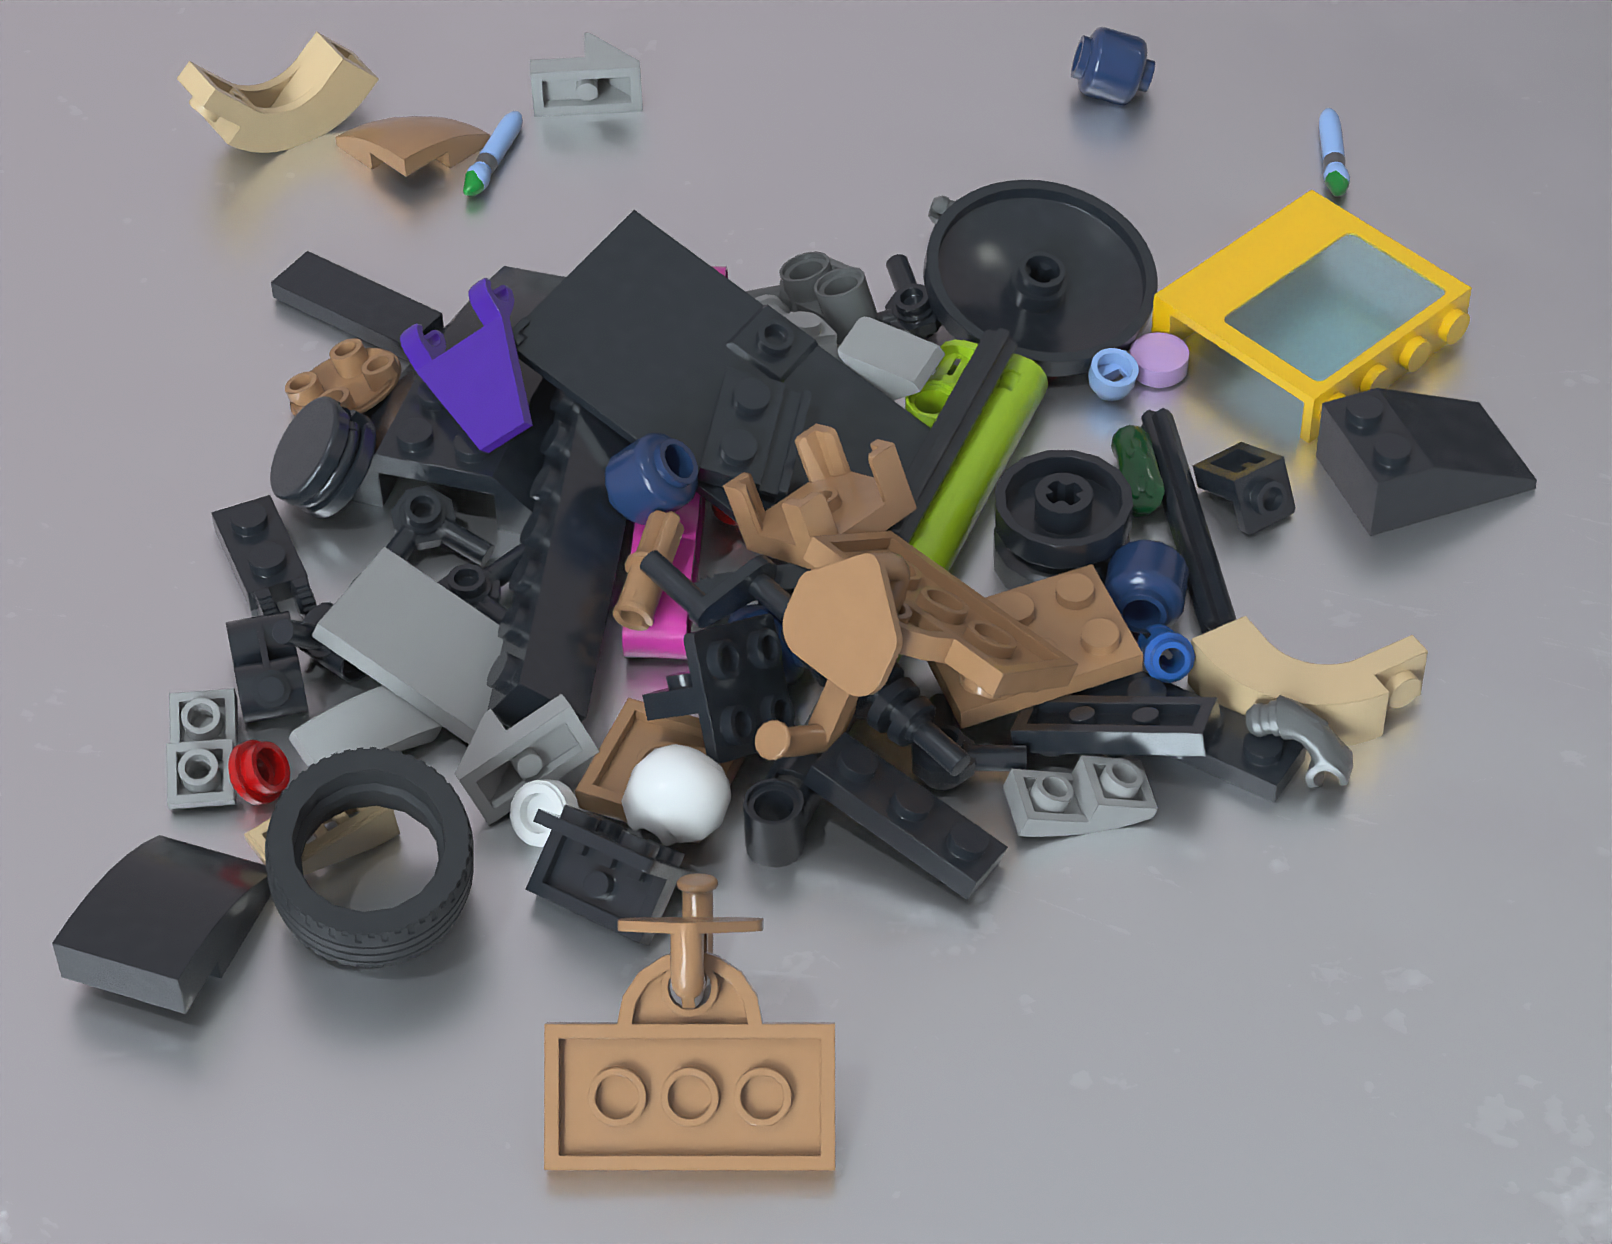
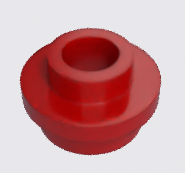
(258, 771)

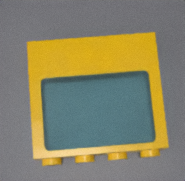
(1318, 305)

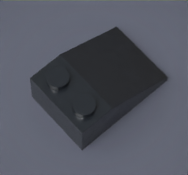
(1415, 456)

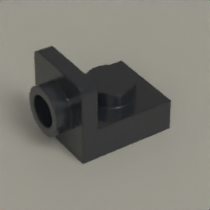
(1252, 480)

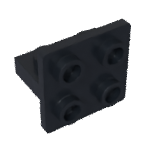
(731, 684)
(604, 870)

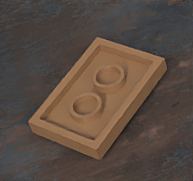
(1071, 615)

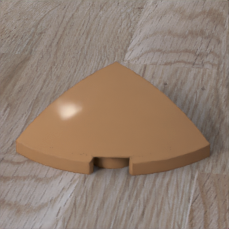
(412, 142)

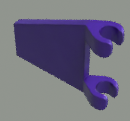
(481, 374)

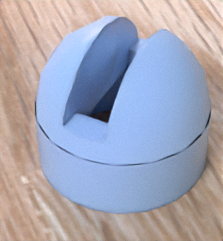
(1107, 367)

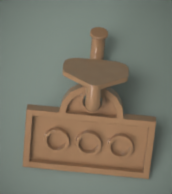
(888, 599)
(689, 1079)

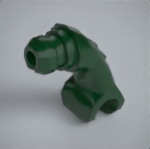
(1139, 467)

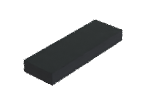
(352, 302)

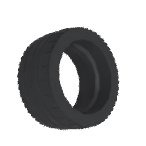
(359, 781)

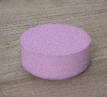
(1160, 359)

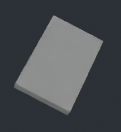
(416, 641)

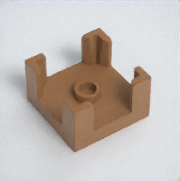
(828, 504)

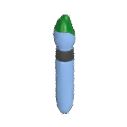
(479, 174)
(1335, 175)

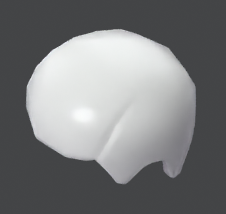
(677, 795)

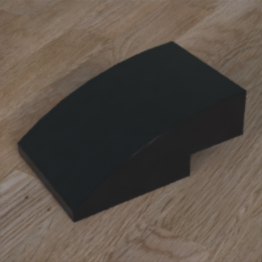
(163, 922)

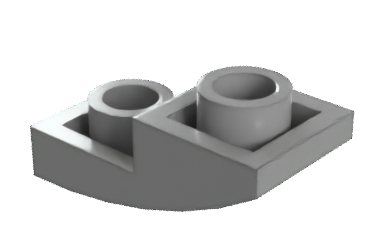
(365, 721)
(200, 747)
(1091, 799)

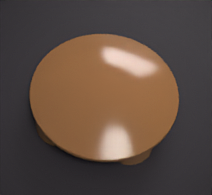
(352, 376)

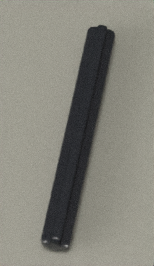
(955, 424)
(1188, 523)

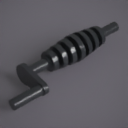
(892, 709)

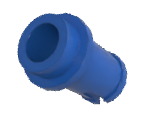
(1160, 666)

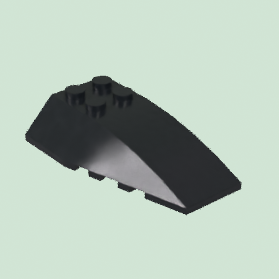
(427, 444)

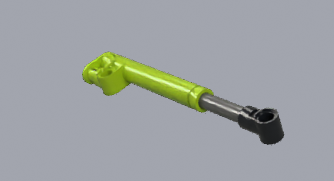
(781, 804)

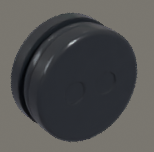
(323, 457)

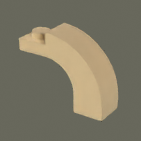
(289, 109)
(1351, 696)

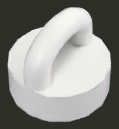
(541, 794)

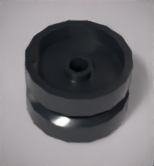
(1058, 516)

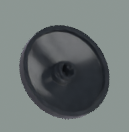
(1046, 267)

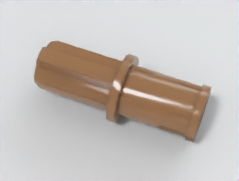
(640, 594)

